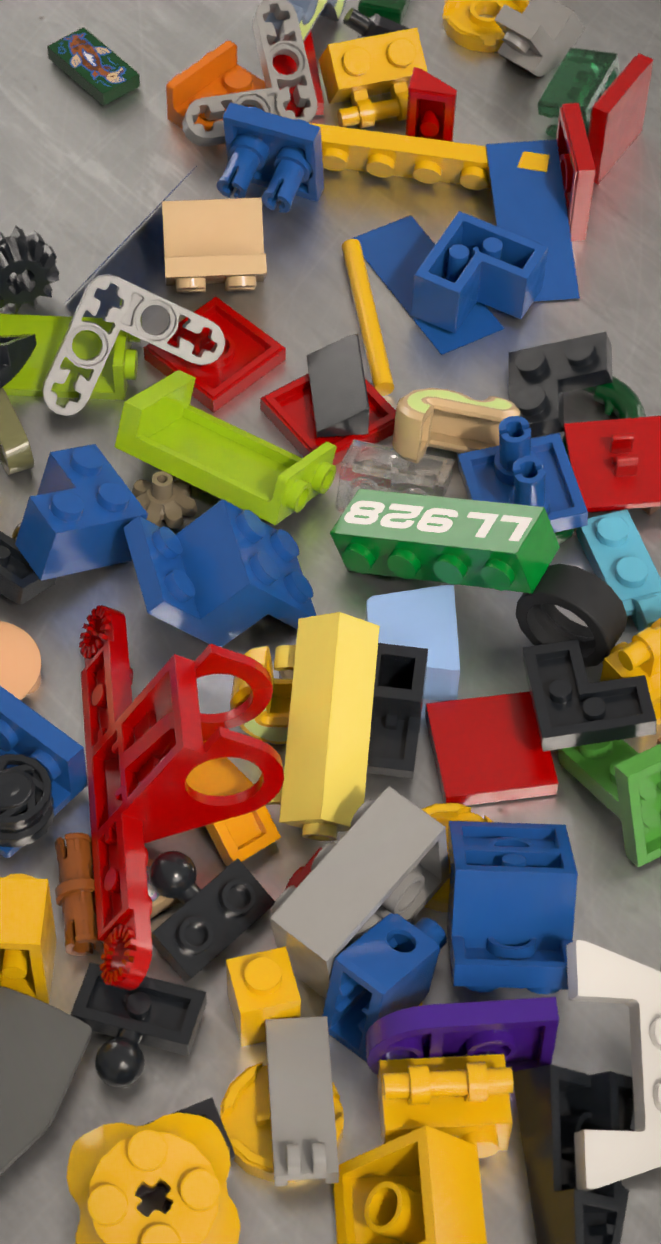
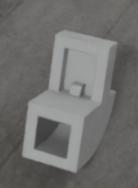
(539, 35)

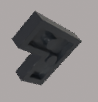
(547, 371)
(581, 713)

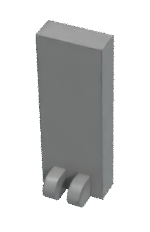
(301, 1100)

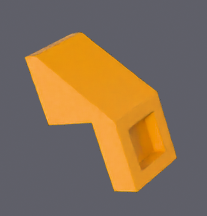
(239, 835)

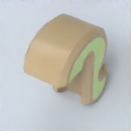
(447, 422)

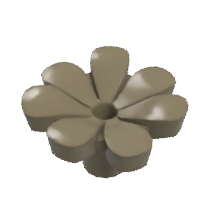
(165, 499)

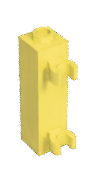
(327, 722)

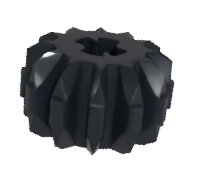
(25, 269)

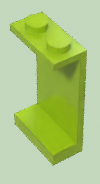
(49, 333)

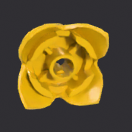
(175, 1150)

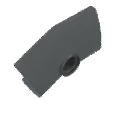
(36, 1068)

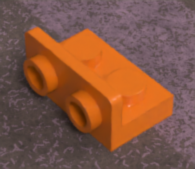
(210, 76)

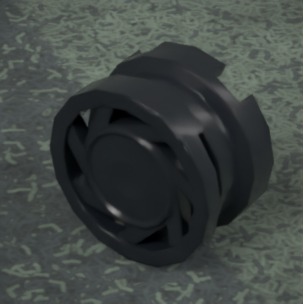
(24, 801)

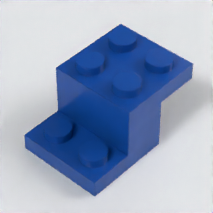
(219, 573)
(510, 905)

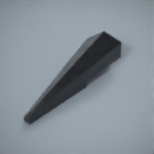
(550, 1110)

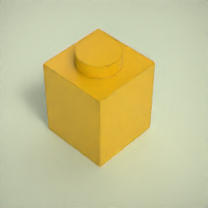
(261, 989)

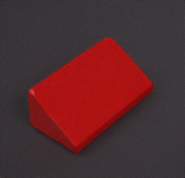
(430, 107)

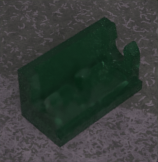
(581, 80)

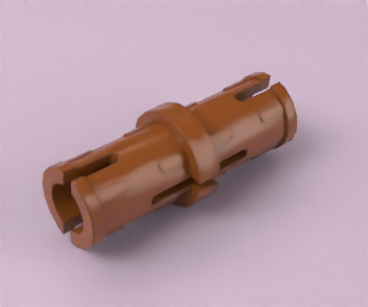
(77, 894)

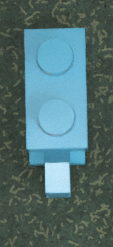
(623, 564)

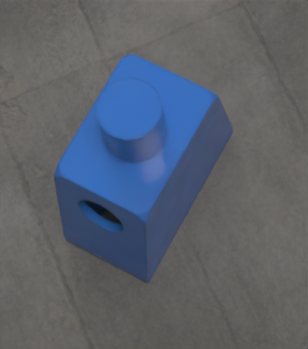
(380, 975)

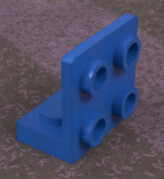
(32, 735)

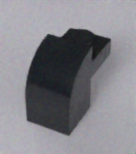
(397, 710)

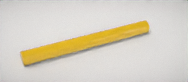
(367, 317)

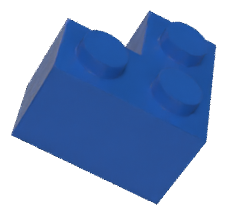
(481, 265)
(77, 515)

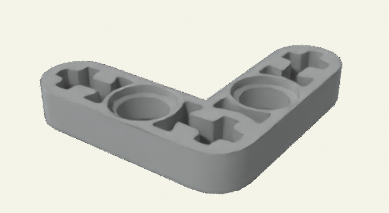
(268, 99)
(126, 319)

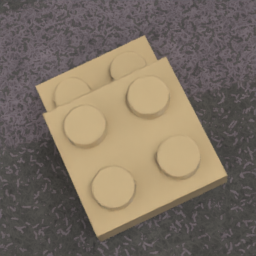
(214, 244)

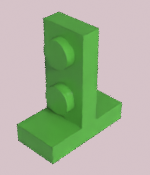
(627, 786)

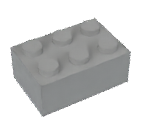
(380, 867)

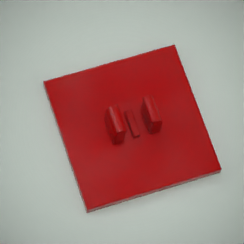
(616, 462)

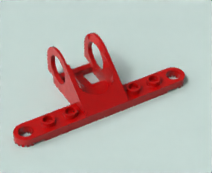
(148, 799)

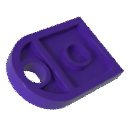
(516, 1027)

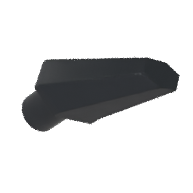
(370, 26)

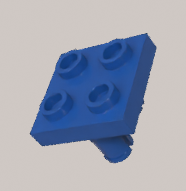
(271, 154)
(526, 474)

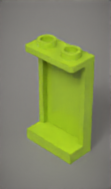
(218, 456)

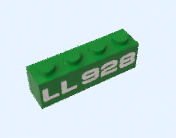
(446, 540)

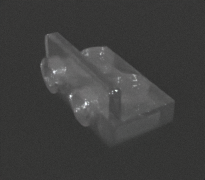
(382, 469)

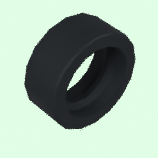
(586, 598)

